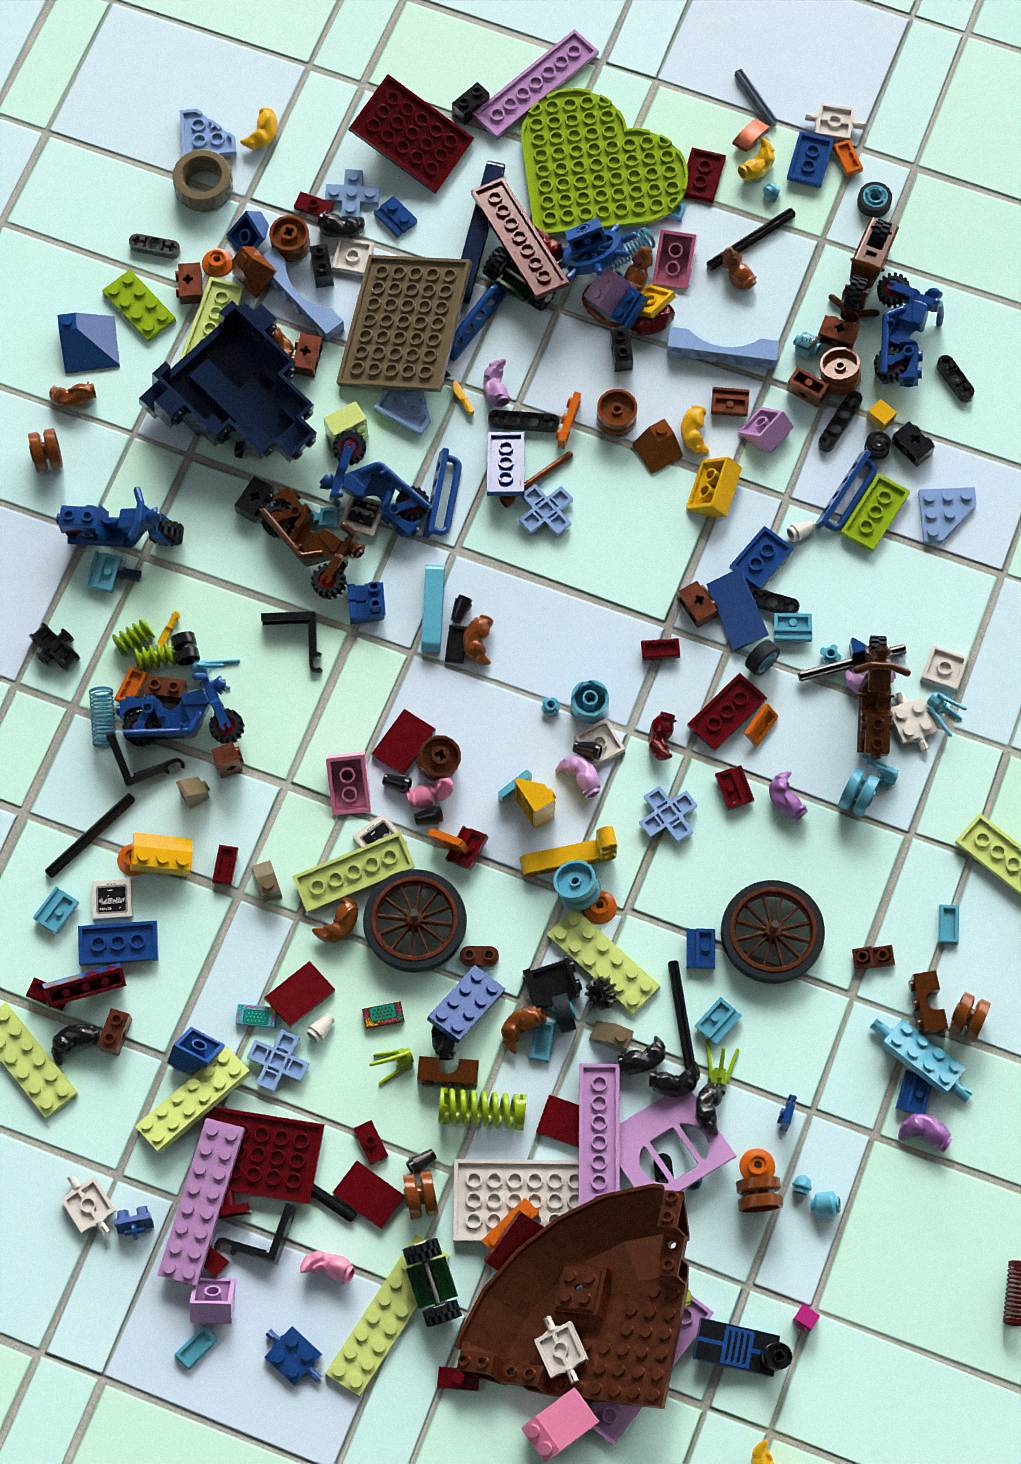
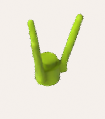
(402, 1057)
(719, 1074)

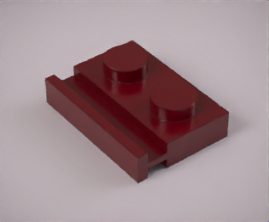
(734, 787)
(475, 841)

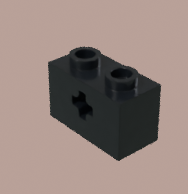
(469, 102)
(321, 265)
(621, 349)
(913, 443)
(255, 490)

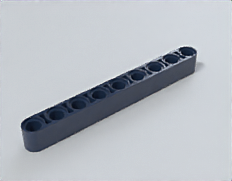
(479, 230)

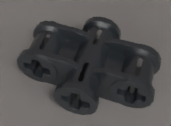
(54, 647)

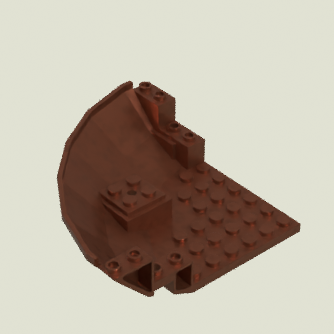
(623, 1313)

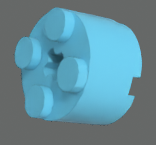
(584, 693)

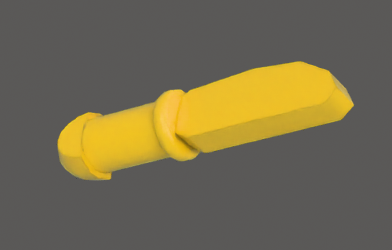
(462, 398)
(168, 628)

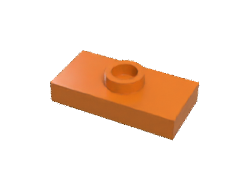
(848, 158)
(131, 684)
(761, 724)
(448, 841)

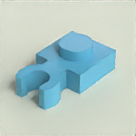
(327, 517)

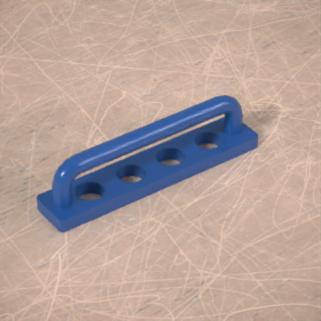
(493, 292)
(823, 519)
(430, 528)

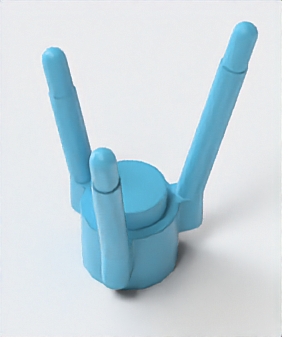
(204, 666)
(937, 702)
(888, 773)

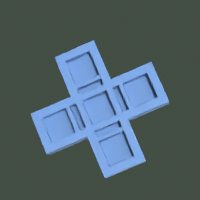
(352, 194)
(546, 510)
(668, 814)
(278, 1060)

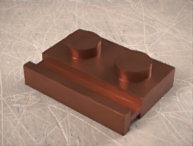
(730, 401)

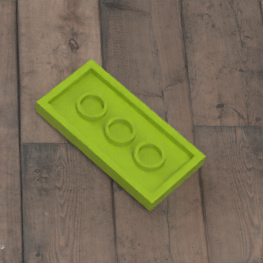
(139, 305)
(875, 512)

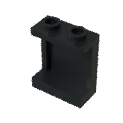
(552, 981)

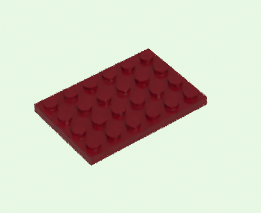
(411, 133)
(291, 1149)

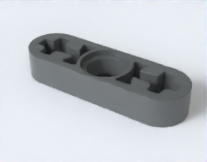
(140, 248)

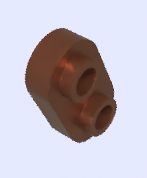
(479, 958)

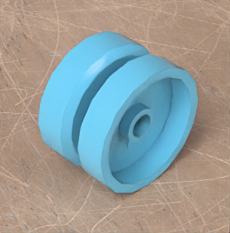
(861, 793)
(577, 885)

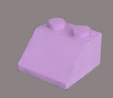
(608, 290)
(766, 429)
(213, 1301)

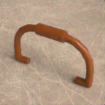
(595, 314)

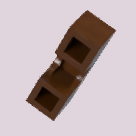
(930, 1020)
(430, 1074)

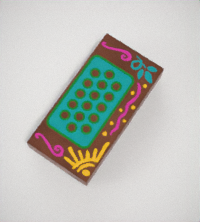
(383, 1015)

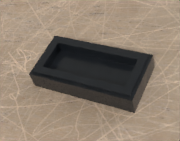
(455, 650)

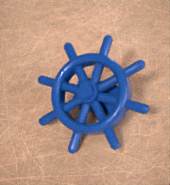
(593, 248)

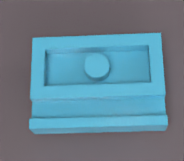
(103, 571)
(793, 627)
(56, 910)
(718, 1021)

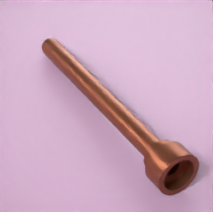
(507, 501)

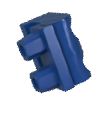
(366, 602)

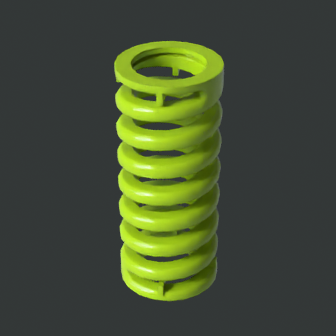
(448, 1105)

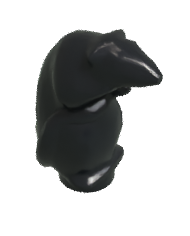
(333, 225)
(71, 1036)
(442, 1044)
(638, 1061)
(674, 1085)
(706, 1103)

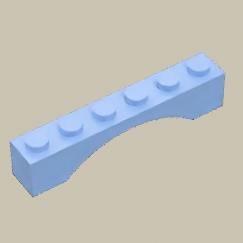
(323, 319)
(686, 344)

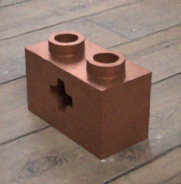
(192, 274)
(829, 333)
(307, 354)
(807, 387)
(698, 613)
(165, 689)
(227, 759)
(114, 1032)

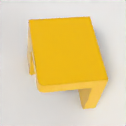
(881, 415)

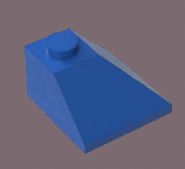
(249, 230)
(194, 1050)

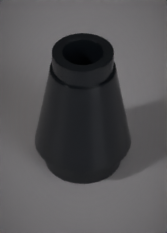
(461, 608)
(590, 750)
(399, 783)
(429, 816)
(419, 1162)

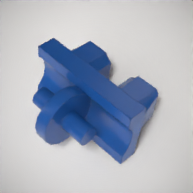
(133, 1224)

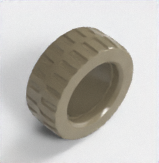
(201, 161)

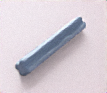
(756, 98)

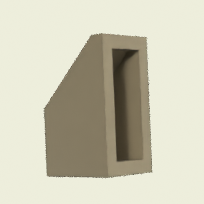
(193, 791)
(267, 881)
(612, 1036)

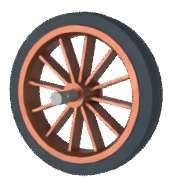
(414, 920)
(772, 931)

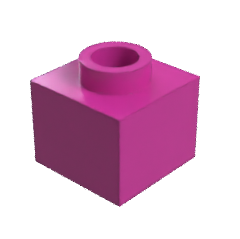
(805, 1318)

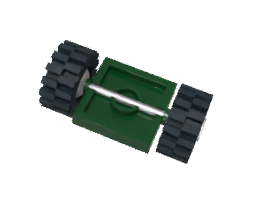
(506, 276)
(432, 1282)

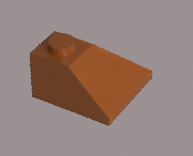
(252, 270)
(658, 446)

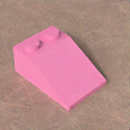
(674, 258)
(348, 783)
(560, 1425)

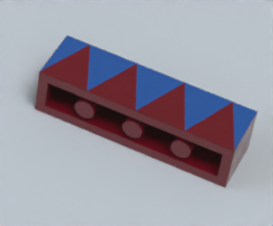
(84, 985)

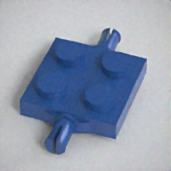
(293, 1355)

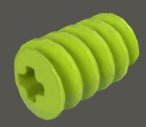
(133, 636)
(154, 656)

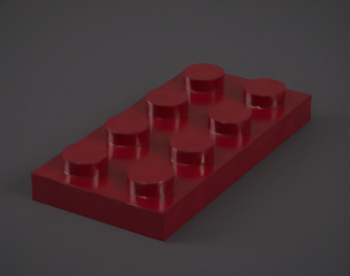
(727, 712)

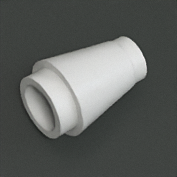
(800, 530)
(320, 1028)

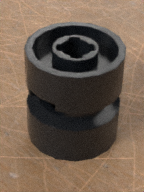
(185, 648)
(775, 1357)

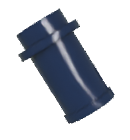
(129, 574)

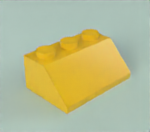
(714, 487)
(535, 801)
(161, 854)

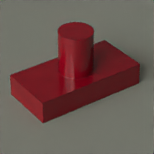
(231, 1209)
(456, 1380)

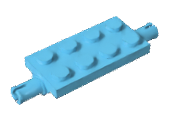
(923, 1057)

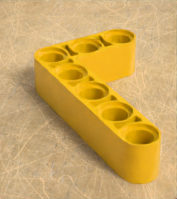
(594, 851)

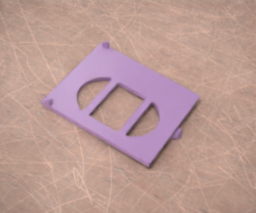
(655, 1121)

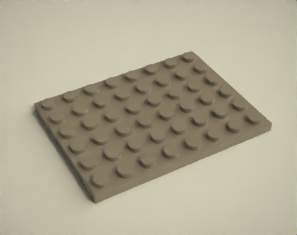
(404, 323)

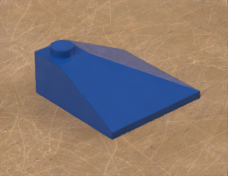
(88, 341)

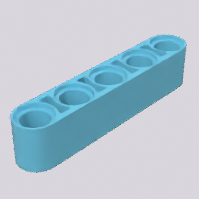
(433, 608)

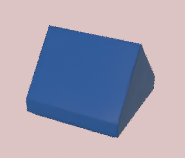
(856, 647)

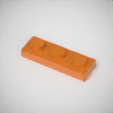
(568, 419)
(493, 1236)

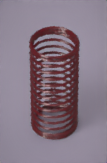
(1013, 1321)

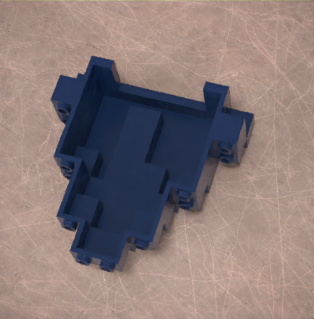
(236, 388)

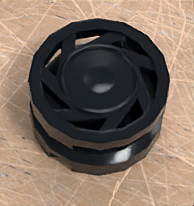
(878, 445)

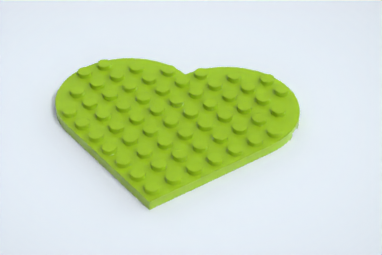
(592, 166)

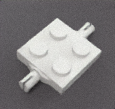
(834, 121)
(913, 721)
(88, 1205)
(561, 1349)

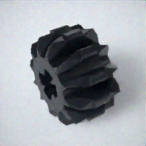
(608, 994)

